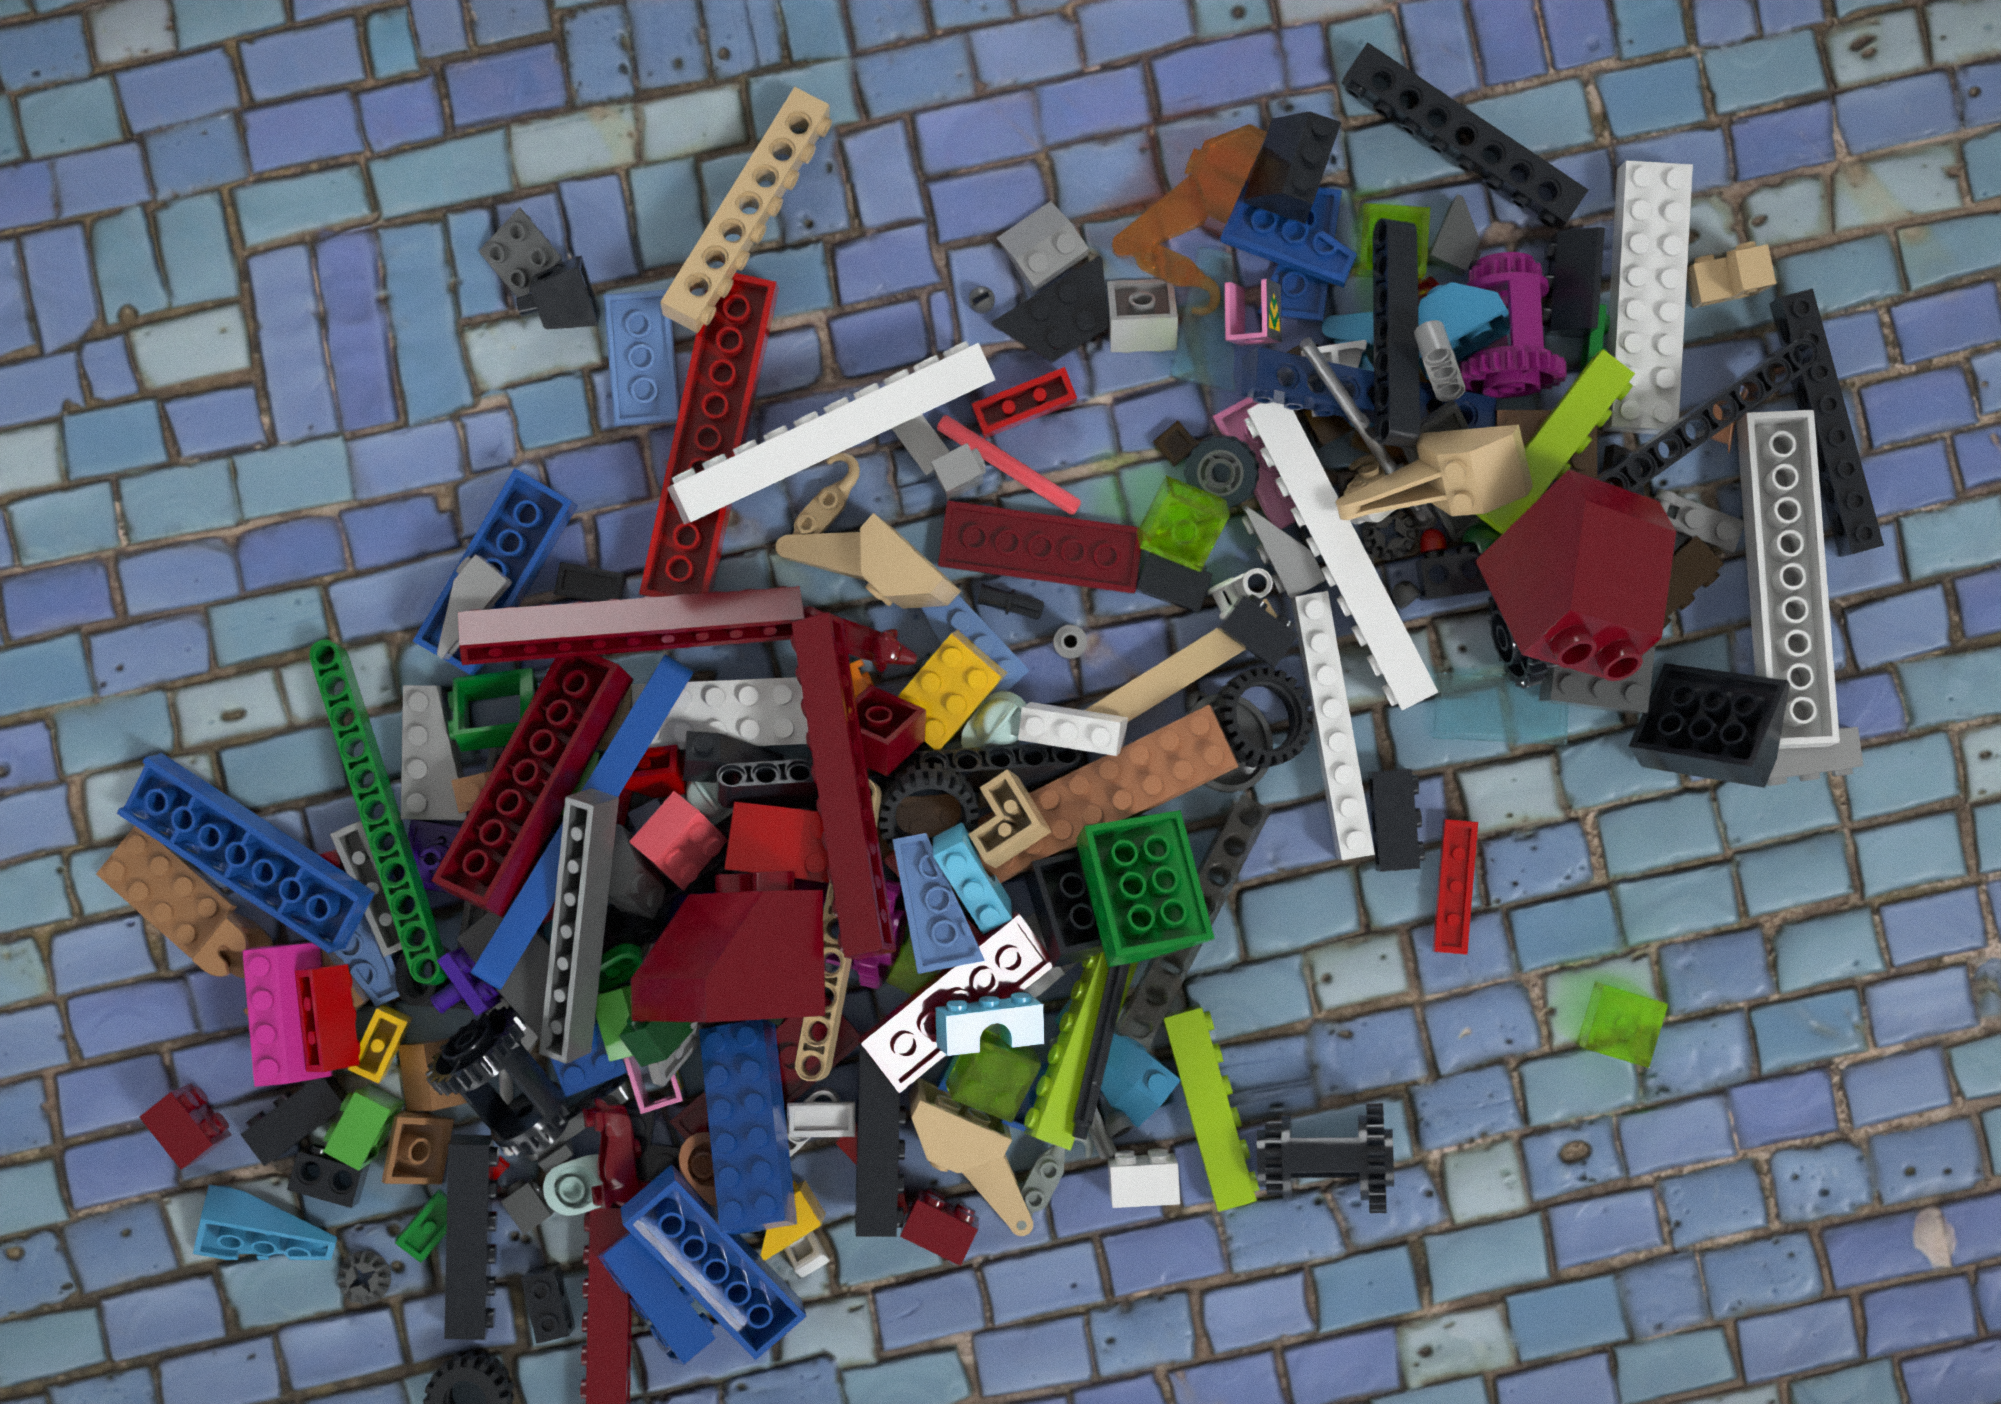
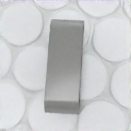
(1439, 360)

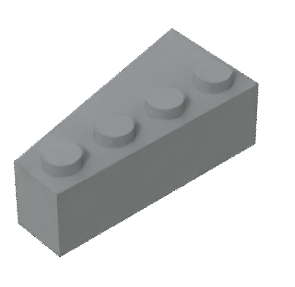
(428, 756)

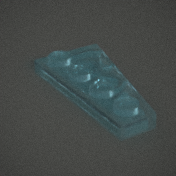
(1202, 350)

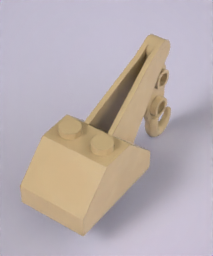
(1455, 472)
(874, 555)

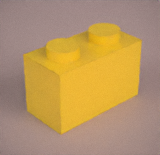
(381, 1043)

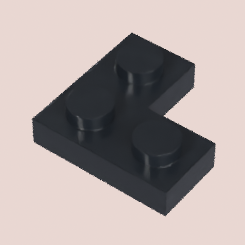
(654, 1156)

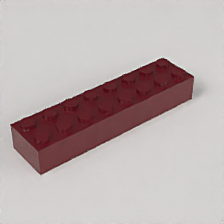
(532, 781)

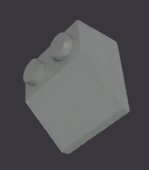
(1043, 246)
(1142, 315)

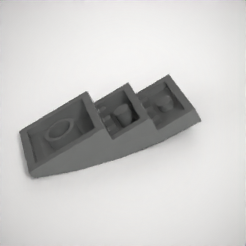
(527, 981)

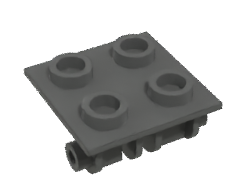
(519, 252)

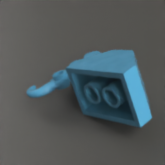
(1470, 316)

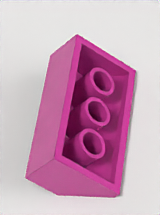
(275, 1013)

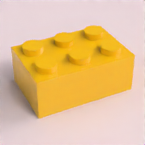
(952, 687)

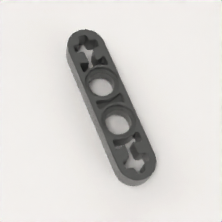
(613, 1092)

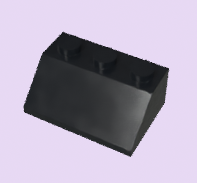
(1292, 164)
(1573, 282)
(1063, 908)

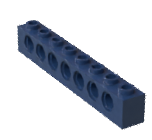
(1264, 365)

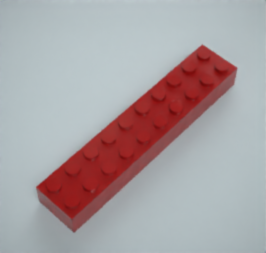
(710, 423)

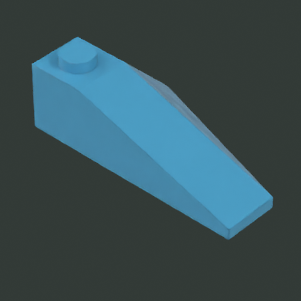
(1133, 1078)
(244, 1224)

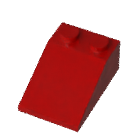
(777, 840)

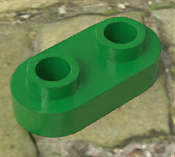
(619, 965)

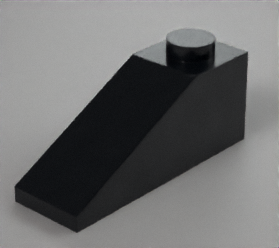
(709, 751)

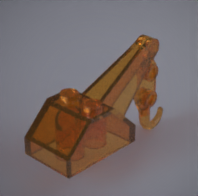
(1199, 200)

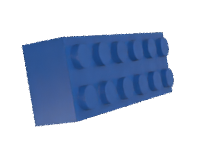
(516, 541)
(747, 1127)
(711, 1264)

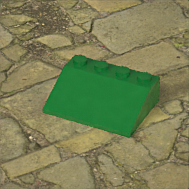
(1143, 887)

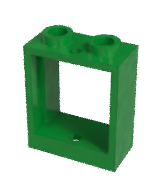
(487, 686)

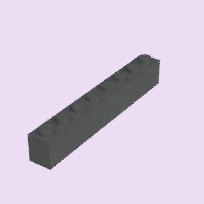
(578, 924)

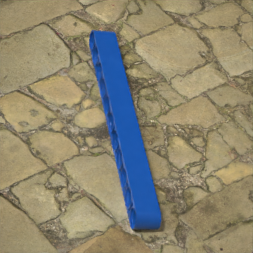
(609, 777)

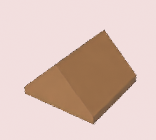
(417, 1091)
(417, 1148)

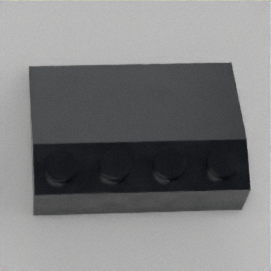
(1712, 725)

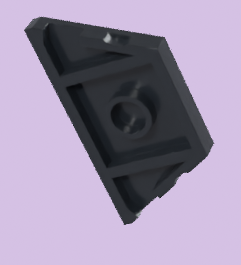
(1061, 314)

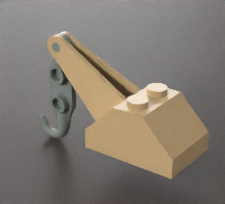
(976, 1145)

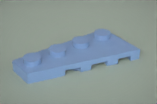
(961, 617)
(935, 919)
(369, 966)

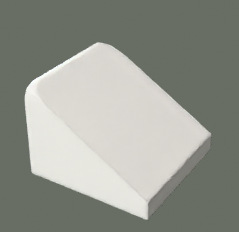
(806, 1255)

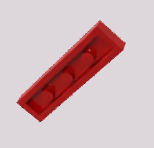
(1455, 886)

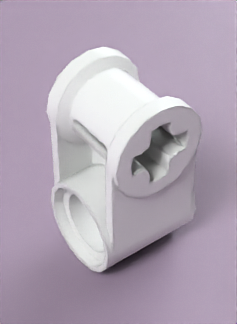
(1237, 587)

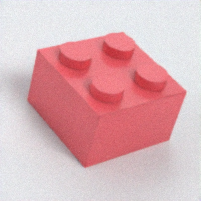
(678, 840)

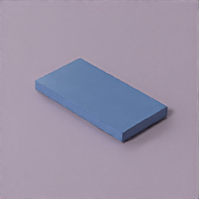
(641, 359)

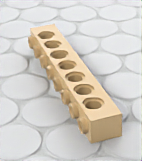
(798, 111)

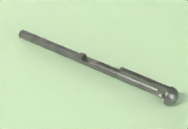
(1424, 514)

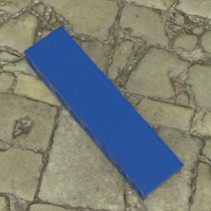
(248, 852)

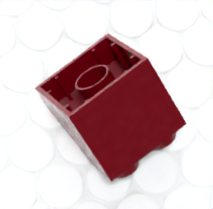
(1584, 576)
(737, 955)

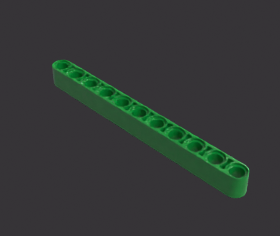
(367, 799)

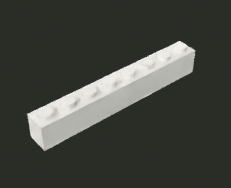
(1332, 726)

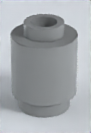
(1062, 650)

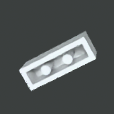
(1072, 728)

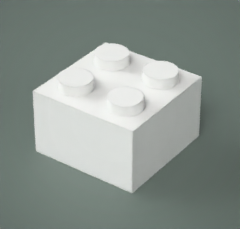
(1143, 1179)

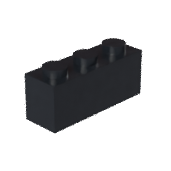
(1395, 820)
(293, 1118)

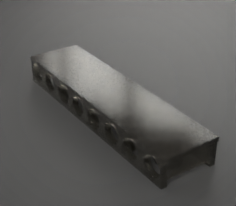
(1216, 876)

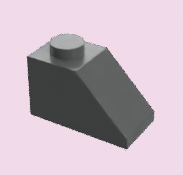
(1456, 240)

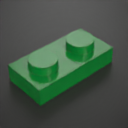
(1594, 341)
(425, 1228)

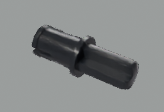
(1010, 602)

